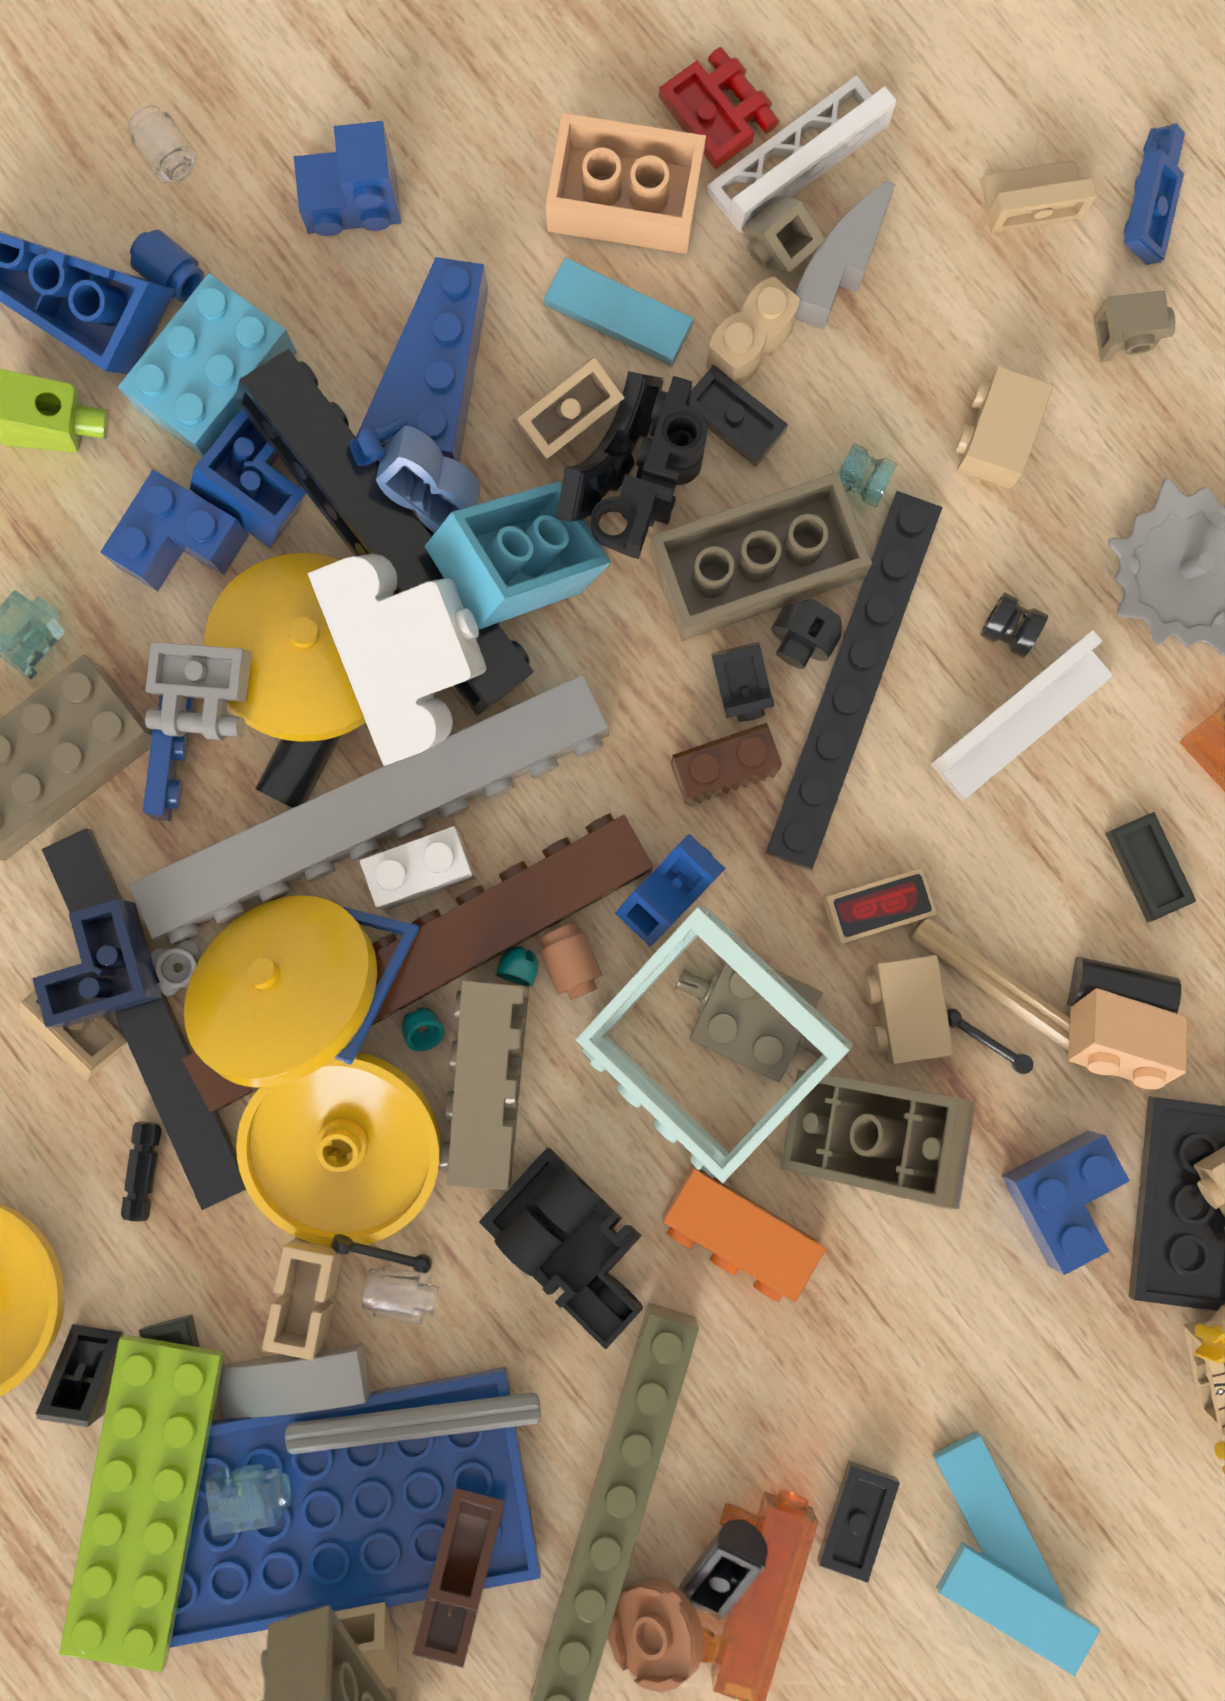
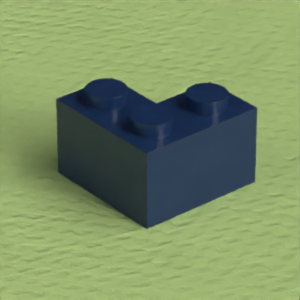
(113, 969)

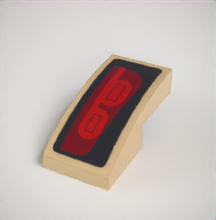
(879, 906)

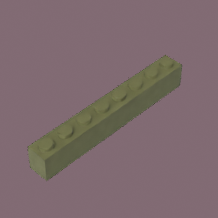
(616, 1506)

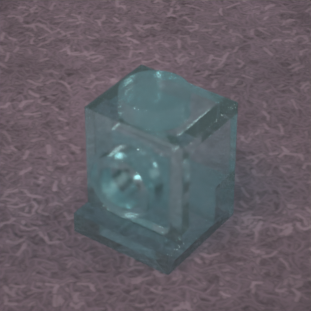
(27, 631)
(246, 1499)

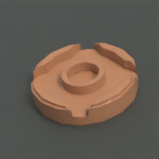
(656, 1635)

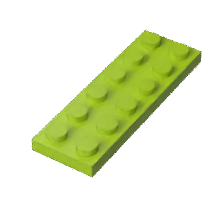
(142, 1503)

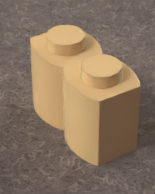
(754, 331)

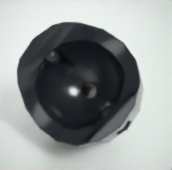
(804, 634)

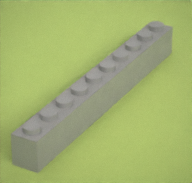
(368, 811)

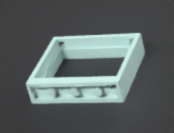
(643, 1090)

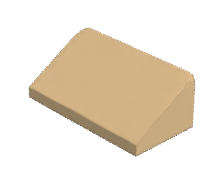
(82, 1045)

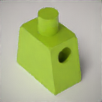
(46, 414)

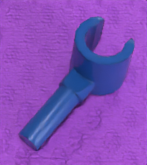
(368, 446)

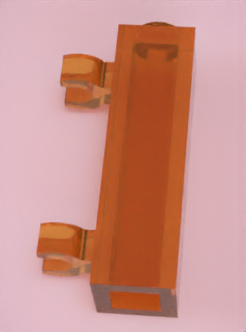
(757, 1624)

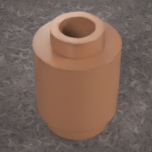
(570, 961)

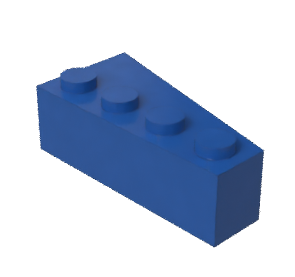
(81, 302)
(436, 357)

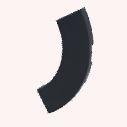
(612, 459)

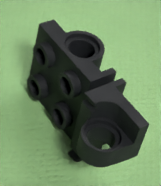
(663, 462)
(566, 1239)

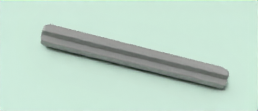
(413, 1423)

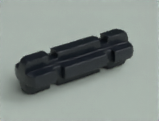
(141, 1171)

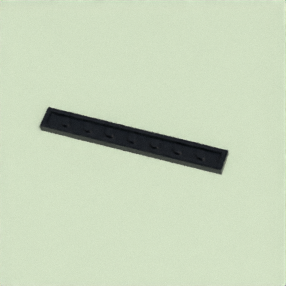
(154, 1040)

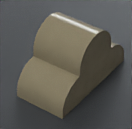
(882, 1139)

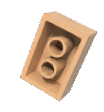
(624, 183)

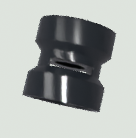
(1005, 618)

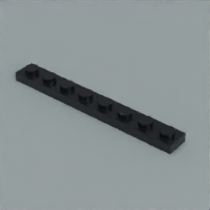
(853, 681)

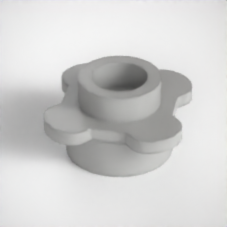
(165, 960)

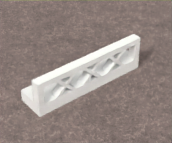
(807, 161)
(1023, 718)

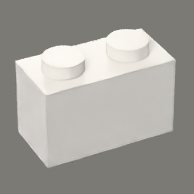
(417, 869)

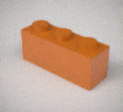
(742, 1235)

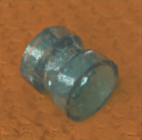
(855, 469)

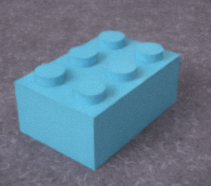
(196, 364)
(516, 555)

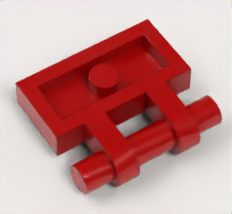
(704, 110)

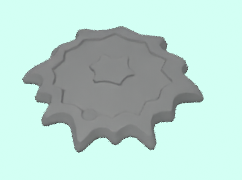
(1176, 568)

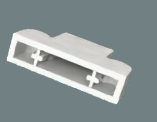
(398, 649)

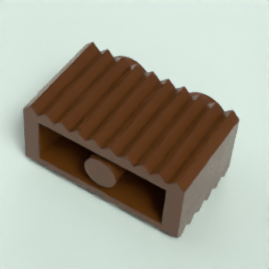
(726, 764)

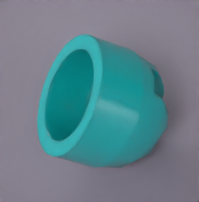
(518, 966)
(427, 1039)

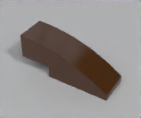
(458, 1578)

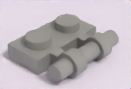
(201, 673)

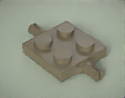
(744, 1024)

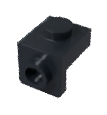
(743, 682)

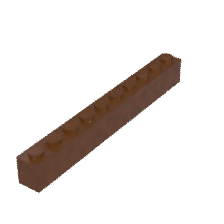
(487, 925)

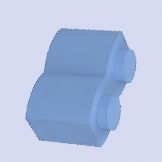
(425, 480)

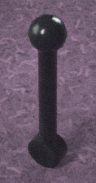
(1020, 1062)
(343, 1245)

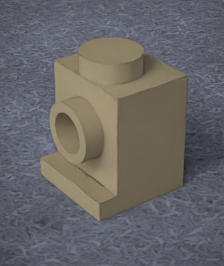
(1133, 323)

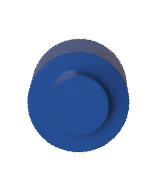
(166, 263)

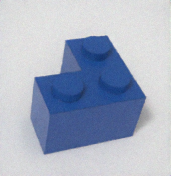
(350, 185)
(241, 482)
(164, 524)
(1054, 1194)

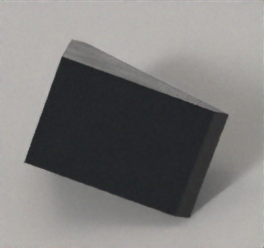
(81, 1377)

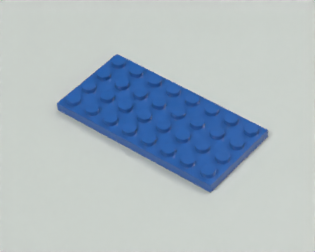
(357, 1519)

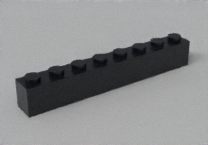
(314, 446)

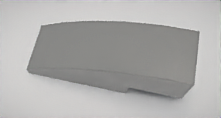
(842, 257)
(295, 1384)

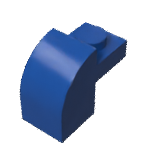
(670, 890)

